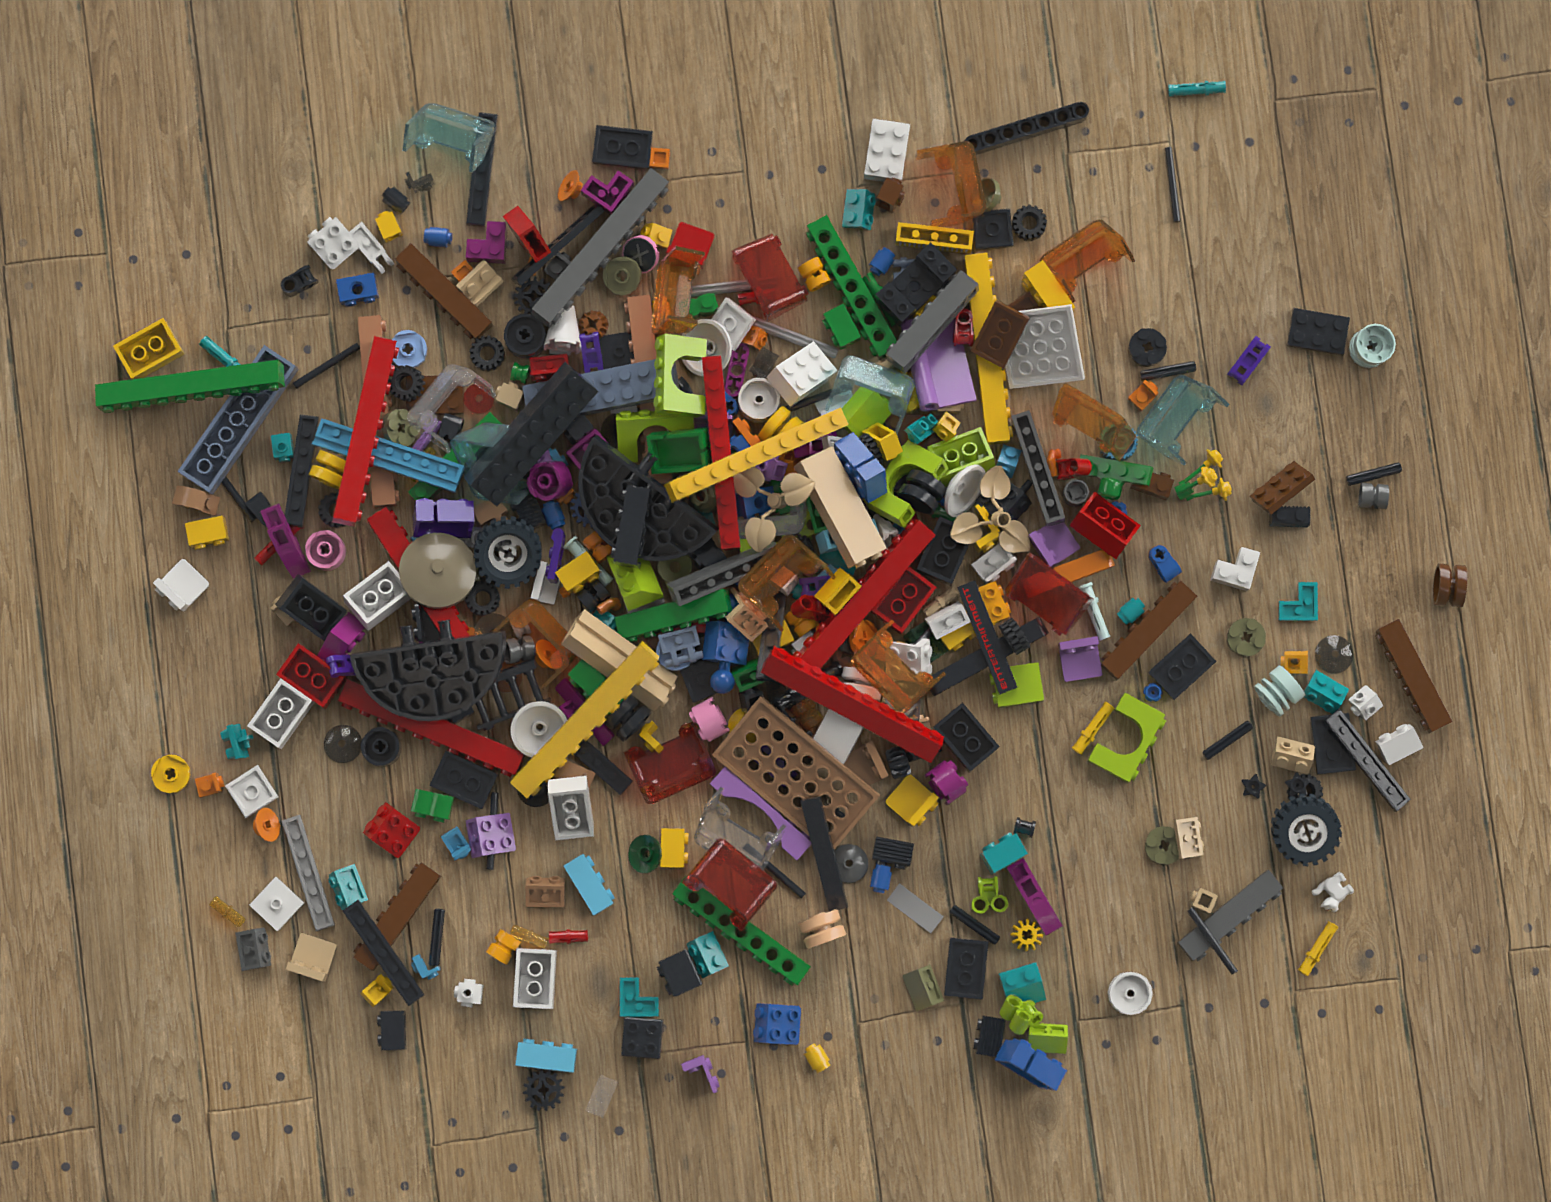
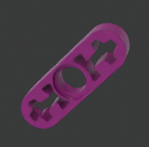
(734, 355)

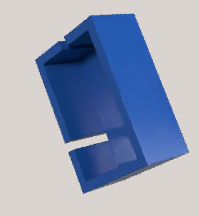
(867, 478)
(1031, 1064)

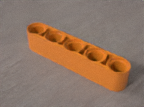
(1085, 566)

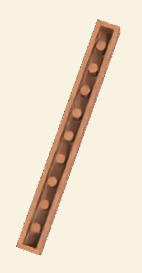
(644, 350)
(382, 481)

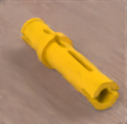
(1088, 734)
(1316, 951)

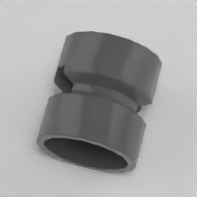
(1075, 493)
(1375, 496)
(519, 649)

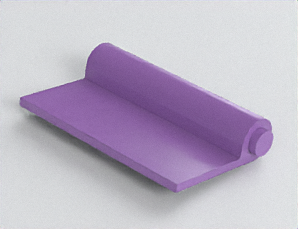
(942, 373)

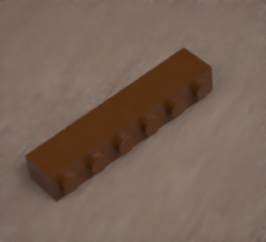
(445, 293)
(1149, 629)
(1413, 676)
(400, 910)

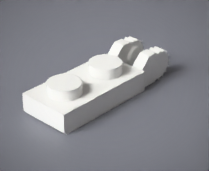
(370, 246)

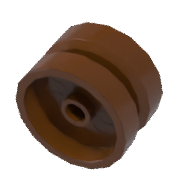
(1450, 585)

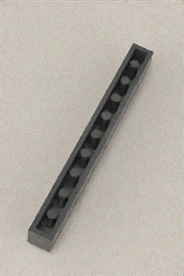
(600, 248)

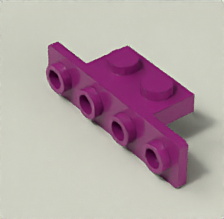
(573, 701)

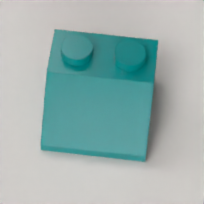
(1024, 983)

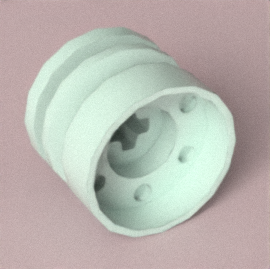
(1380, 338)
(1276, 693)

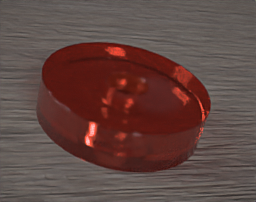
(474, 406)

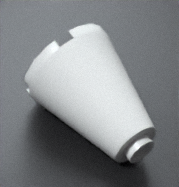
(564, 336)

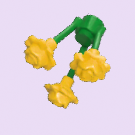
(1208, 477)

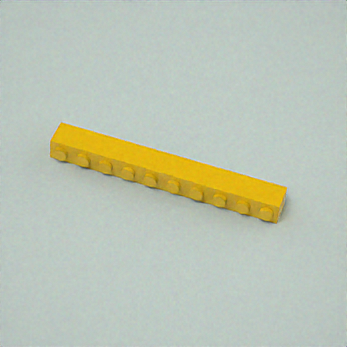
(989, 375)
(756, 454)
(587, 716)

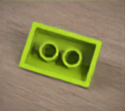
(964, 451)
(636, 585)

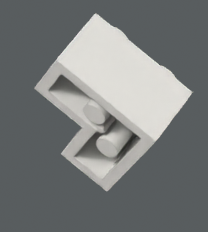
(1237, 575)

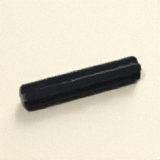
(1167, 371)
(1373, 474)
(1227, 740)
(974, 924)
(436, 938)

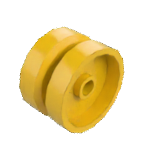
(777, 424)
(331, 473)

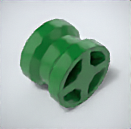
(519, 372)

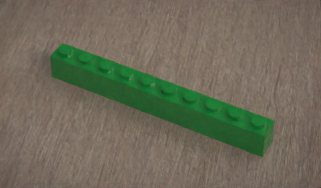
(189, 386)

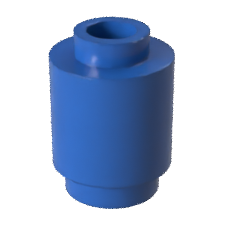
(437, 237)
(882, 261)
(553, 515)
(881, 878)

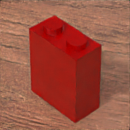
(526, 234)

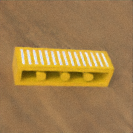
(942, 238)

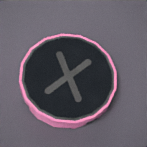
(643, 251)

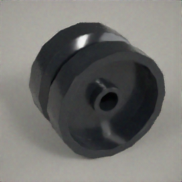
(525, 325)
(922, 491)
(630, 720)

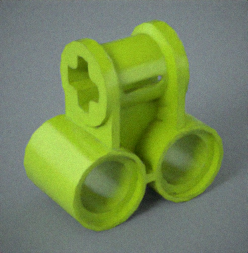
(988, 895)
(1020, 1014)

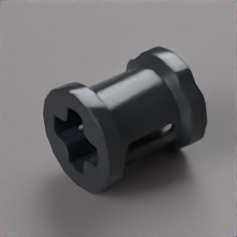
(1024, 827)

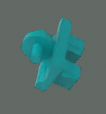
(921, 429)
(239, 741)

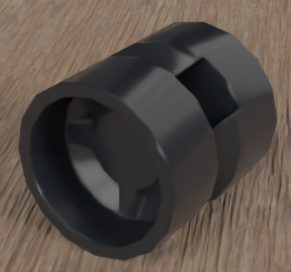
(587, 598)

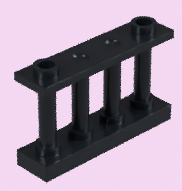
(509, 674)

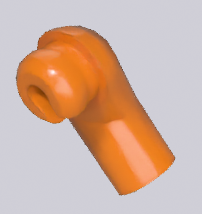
(1052, 455)
(612, 603)

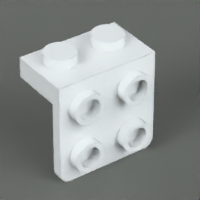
(332, 242)
(181, 585)
(915, 656)

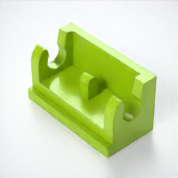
(1048, 1037)

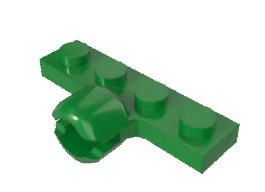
(1115, 474)

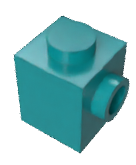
(282, 447)

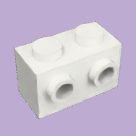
(1398, 744)

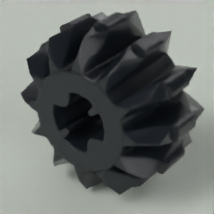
(898, 762)

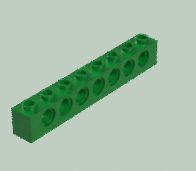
(824, 227)
(800, 967)

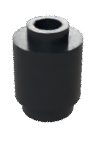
(395, 200)

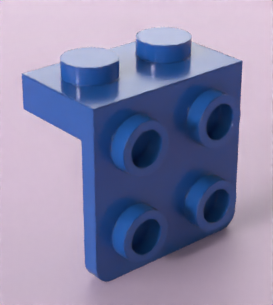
(777, 1024)

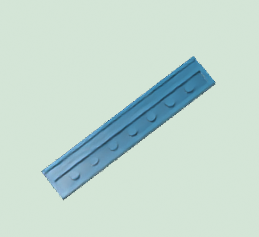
(394, 457)

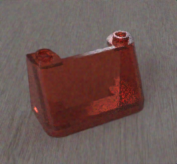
(769, 276)
(1048, 594)
(676, 768)
(732, 881)

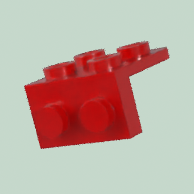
(692, 238)
(545, 366)
(391, 830)

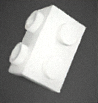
(993, 563)

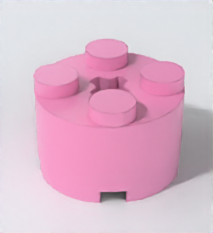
(336, 548)
(709, 719)

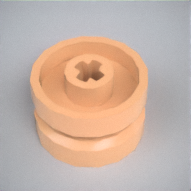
(821, 927)

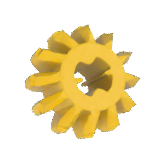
(1028, 941)

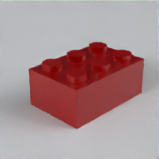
(1105, 525)
(904, 600)
(310, 676)

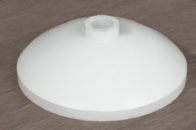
(715, 335)
(963, 490)
(523, 727)

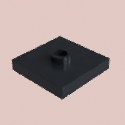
(993, 230)
(616, 350)

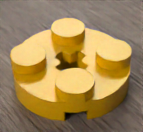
(161, 779)

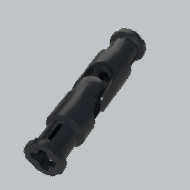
(792, 697)

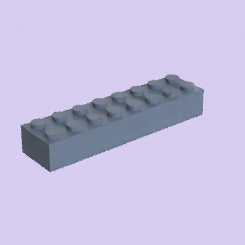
(617, 387)
(232, 430)

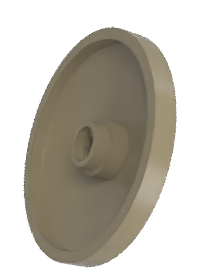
(437, 570)

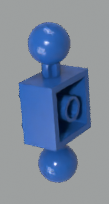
(727, 647)

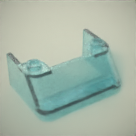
(450, 129)
(875, 378)
(1174, 412)
(470, 447)

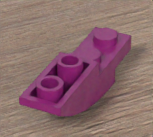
(284, 541)
(1034, 896)

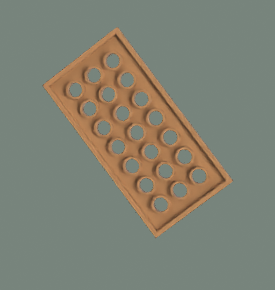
(794, 761)

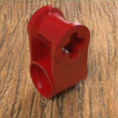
(963, 332)
(1073, 468)
(809, 608)

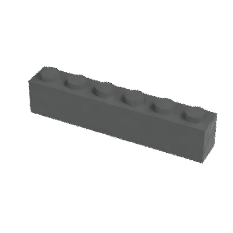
(932, 321)
(1038, 468)
(715, 576)
(1231, 914)

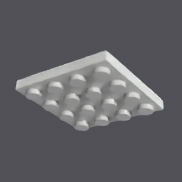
(1046, 350)

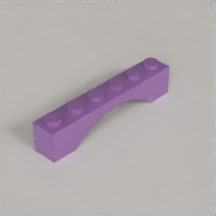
(792, 840)

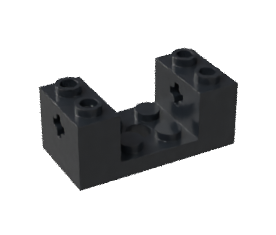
(929, 270)

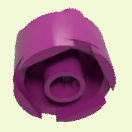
(549, 480)
(946, 782)

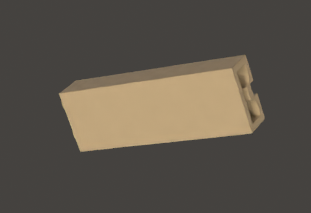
(841, 508)
(607, 650)

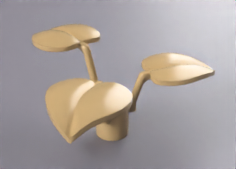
(795, 490)
(966, 526)

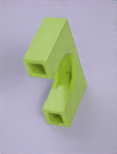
(667, 396)
(633, 423)
(911, 458)
(1148, 721)

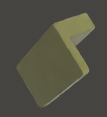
(923, 988)

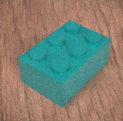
(1003, 853)

